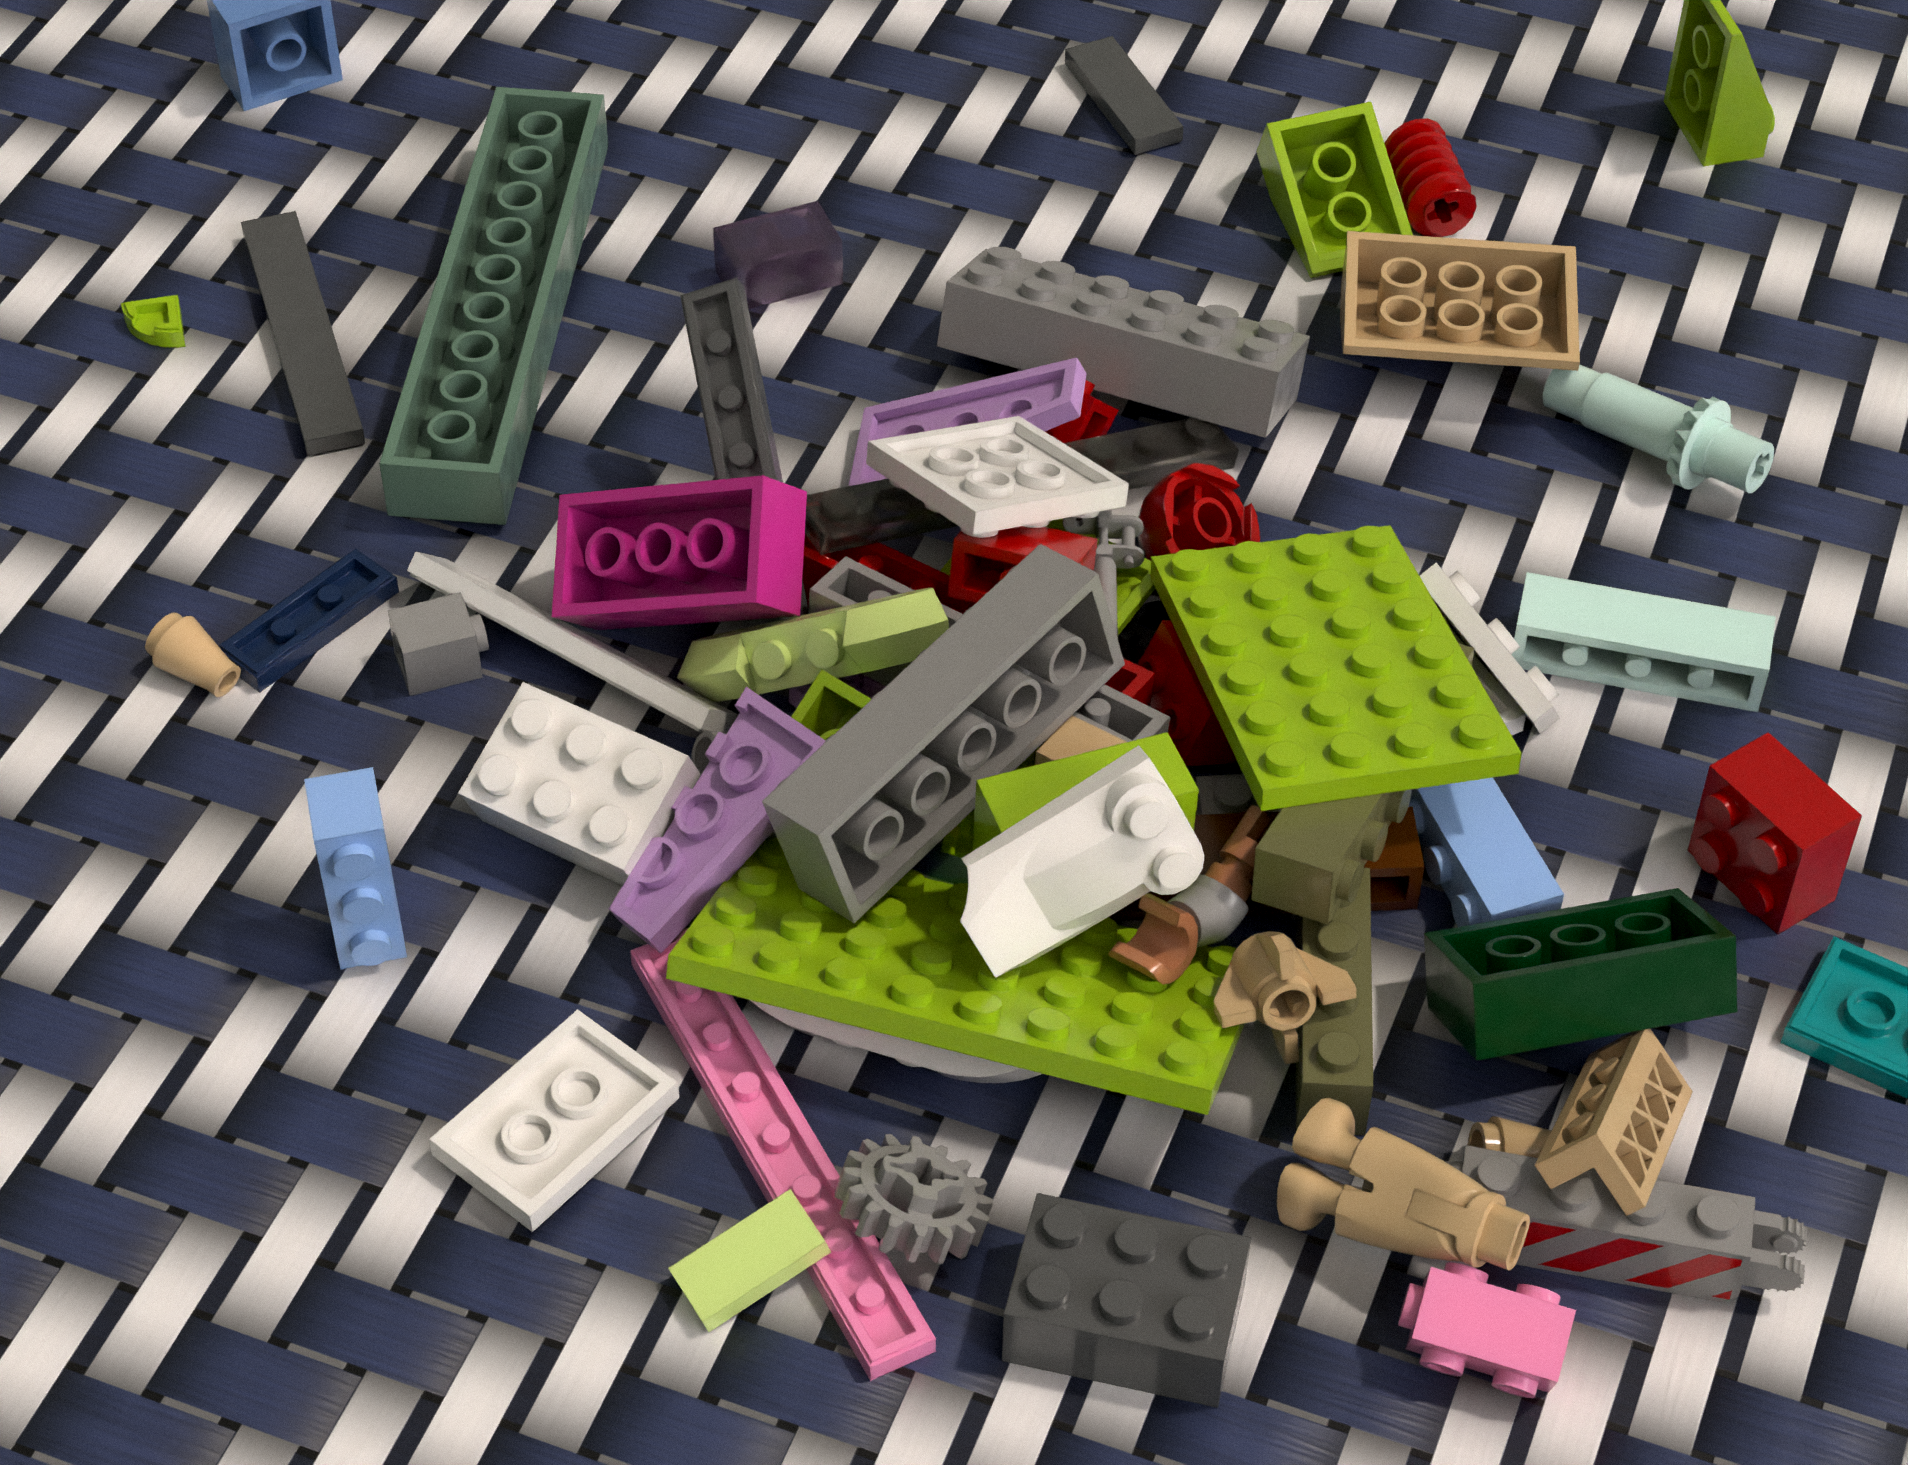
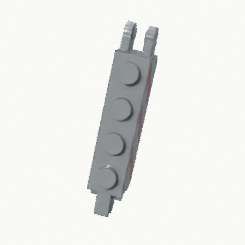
(1679, 1244)

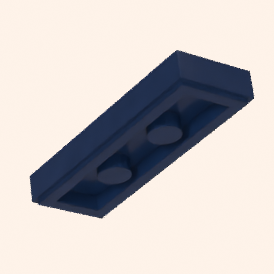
(309, 619)

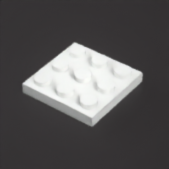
(996, 475)

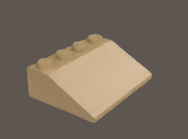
(1460, 300)

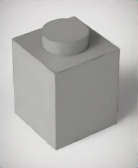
(437, 643)

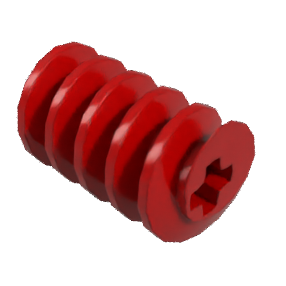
(1430, 179)

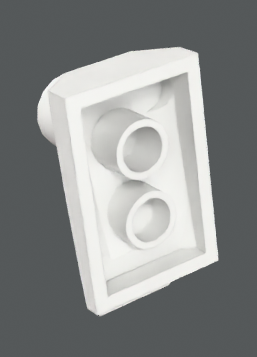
(1078, 863)

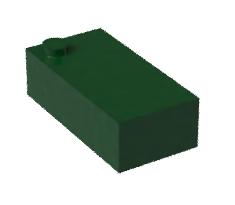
(1580, 973)

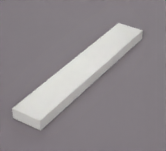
(572, 644)

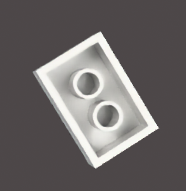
(576, 783)

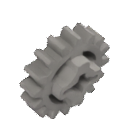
(913, 1198)

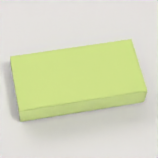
(749, 1260)

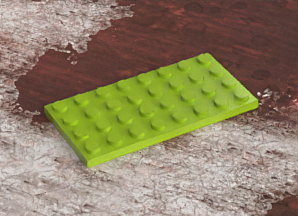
(922, 979)

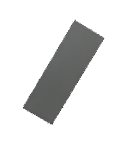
(1124, 95)

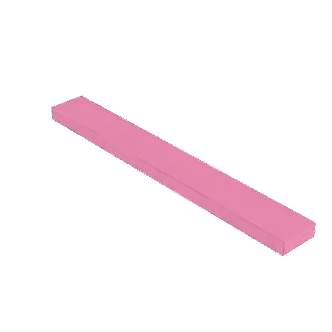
(786, 1155)

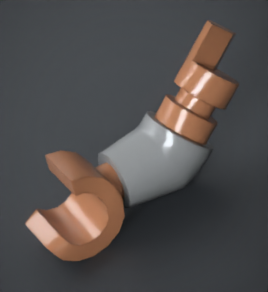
(1200, 913)

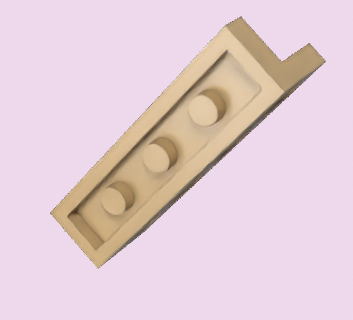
(1619, 1119)

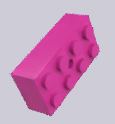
(680, 554)

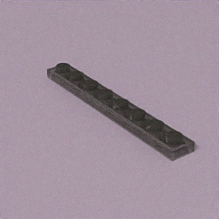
(1139, 456)

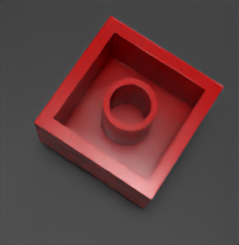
(1773, 833)

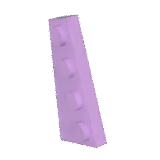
(1040, 395)
(714, 822)

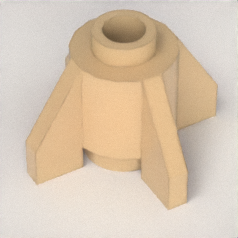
(1278, 987)

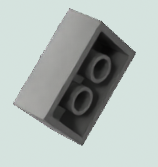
(1125, 1299)

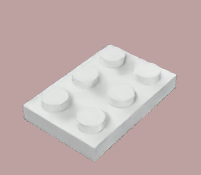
(554, 1119)

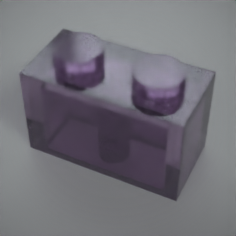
(780, 254)

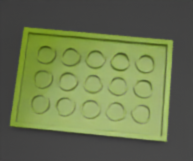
(1331, 668)

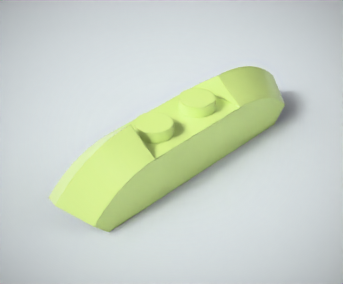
(797, 648)

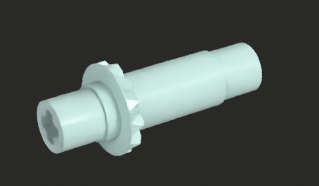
(1692, 440)

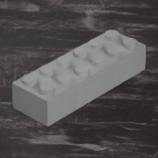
(1126, 339)
(955, 715)

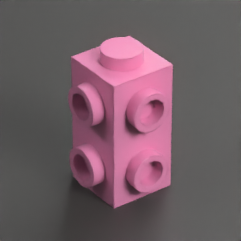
(1486, 1328)

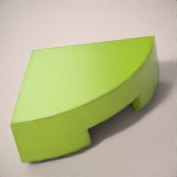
(156, 321)

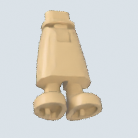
(1406, 1199)

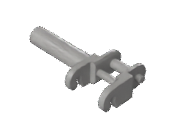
(1111, 556)

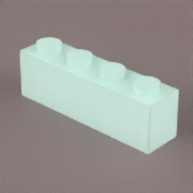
(1644, 642)

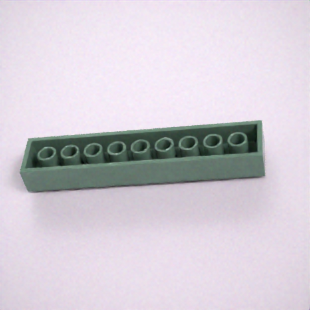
(496, 309)

